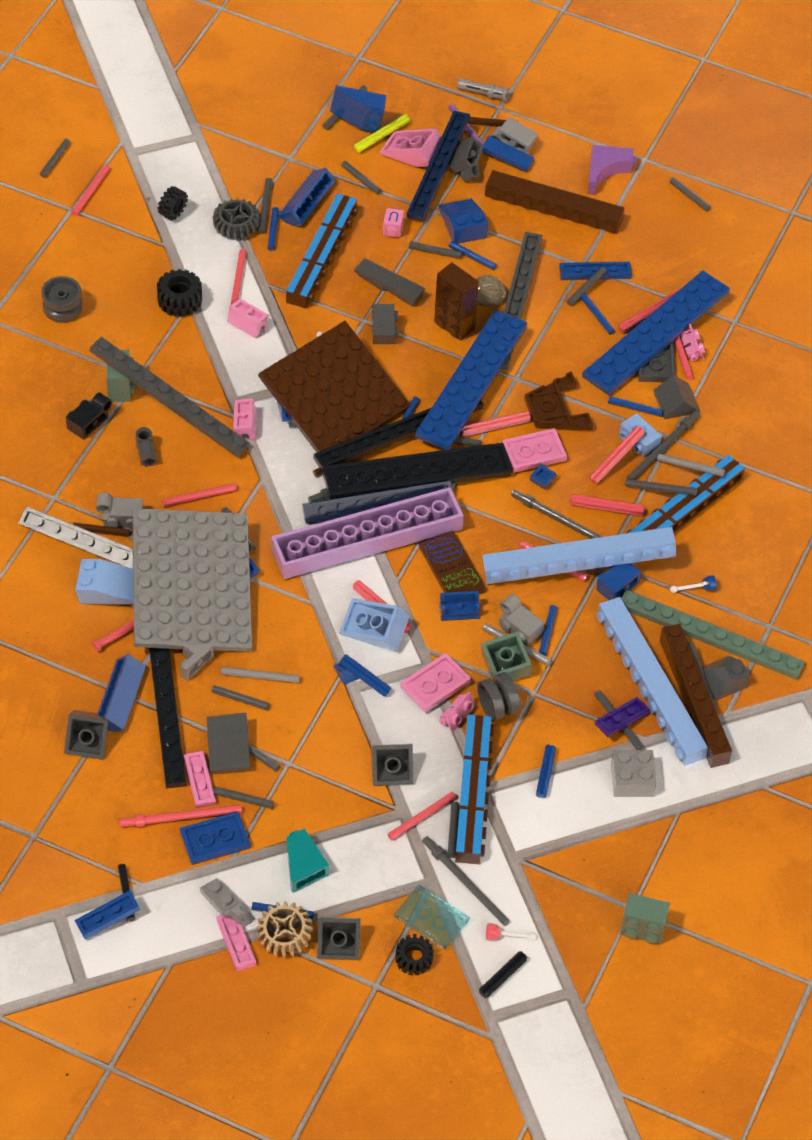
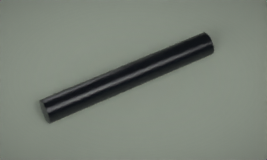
(125, 885)

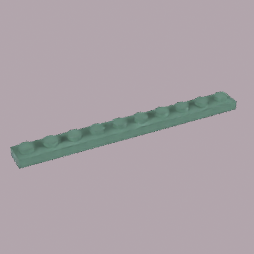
(713, 635)

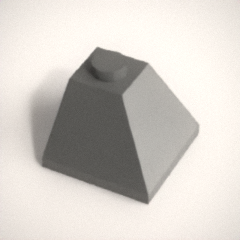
(726, 677)
(86, 734)

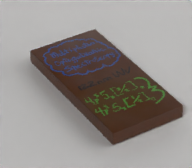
(451, 564)

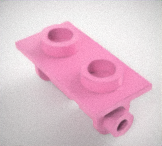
(691, 338)
(461, 708)

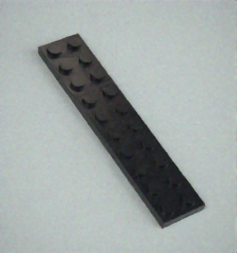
(416, 469)

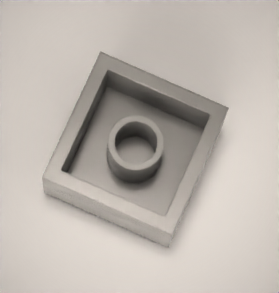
(633, 773)

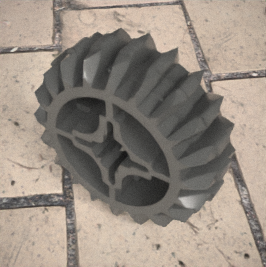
(236, 218)

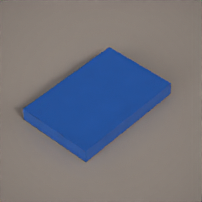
(215, 838)

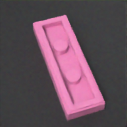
(199, 779)
(236, 943)

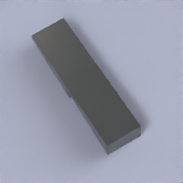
(384, 278)

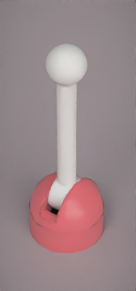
(494, 932)

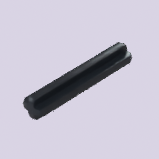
(502, 974)

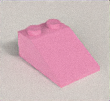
(412, 146)

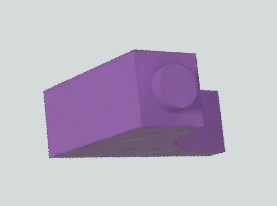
(607, 162)

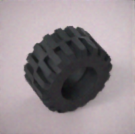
(179, 303)

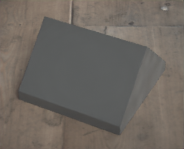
(675, 398)
(392, 764)
(338, 938)

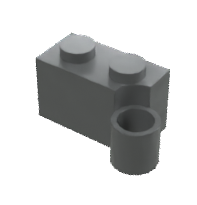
(466, 159)
(384, 323)

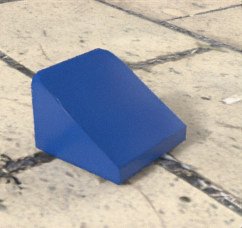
(344, 674)

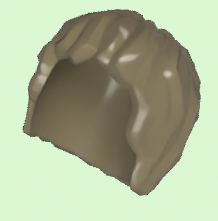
(490, 291)

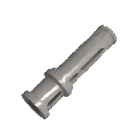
(491, 90)

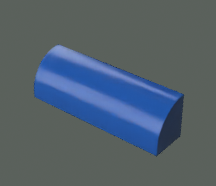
(307, 197)
(121, 692)

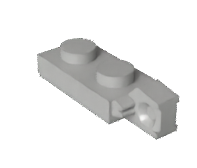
(223, 900)

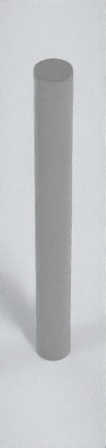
(689, 464)
(531, 652)
(260, 675)

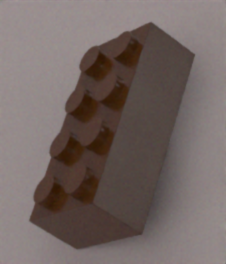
(456, 301)

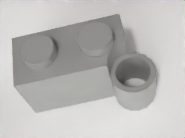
(515, 135)
(117, 510)
(520, 620)

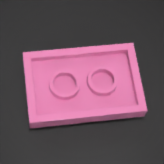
(534, 449)
(435, 682)

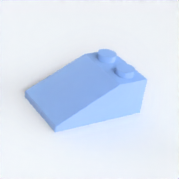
(104, 583)
(375, 623)

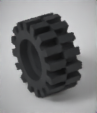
(172, 203)
(414, 944)

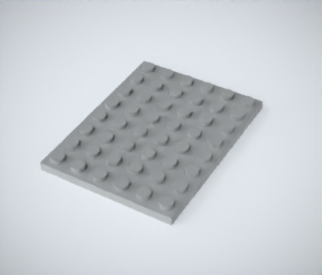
(191, 579)

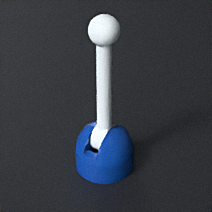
(708, 584)

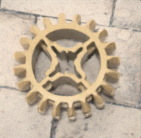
(292, 915)

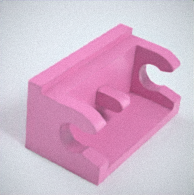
(247, 318)
(245, 418)

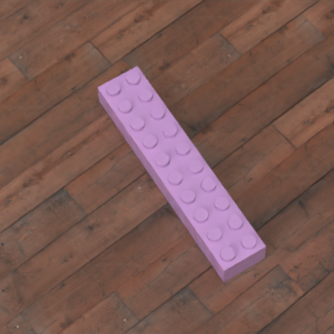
(366, 533)

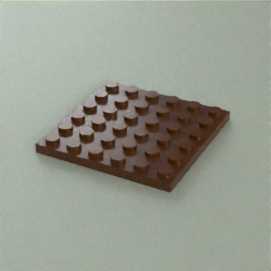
(334, 388)

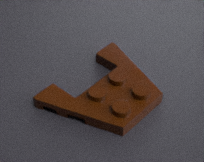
(549, 408)

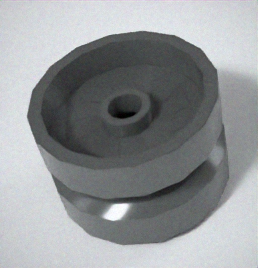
(62, 299)
(498, 696)

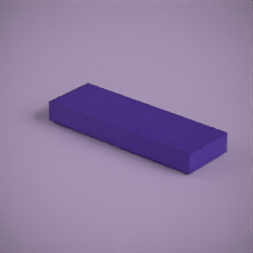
(622, 717)

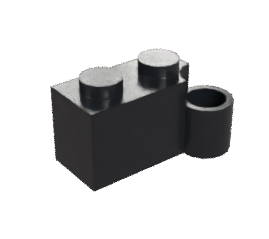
(88, 415)

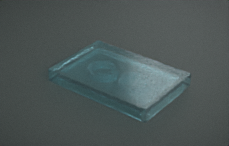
(432, 916)

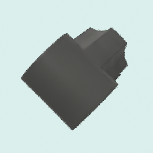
(145, 447)

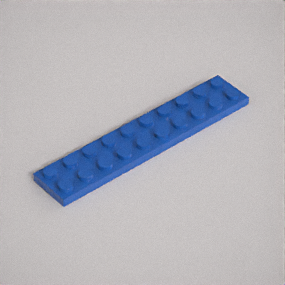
(655, 332)
(471, 380)

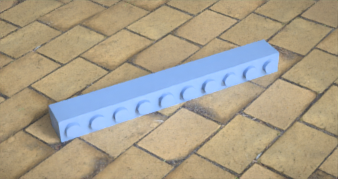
(579, 555)
(652, 681)

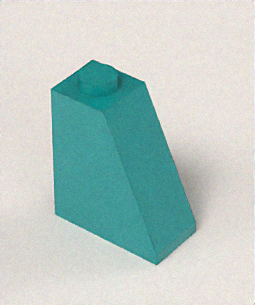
(304, 860)

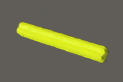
(381, 133)

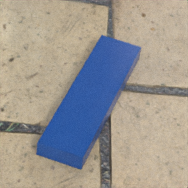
(586, 270)

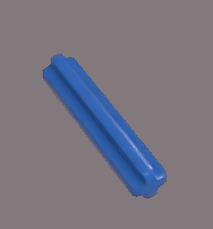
(365, 675)
(546, 769)

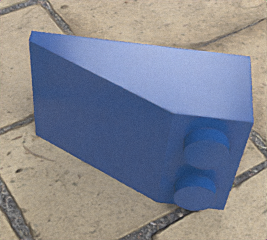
(359, 107)
(464, 220)

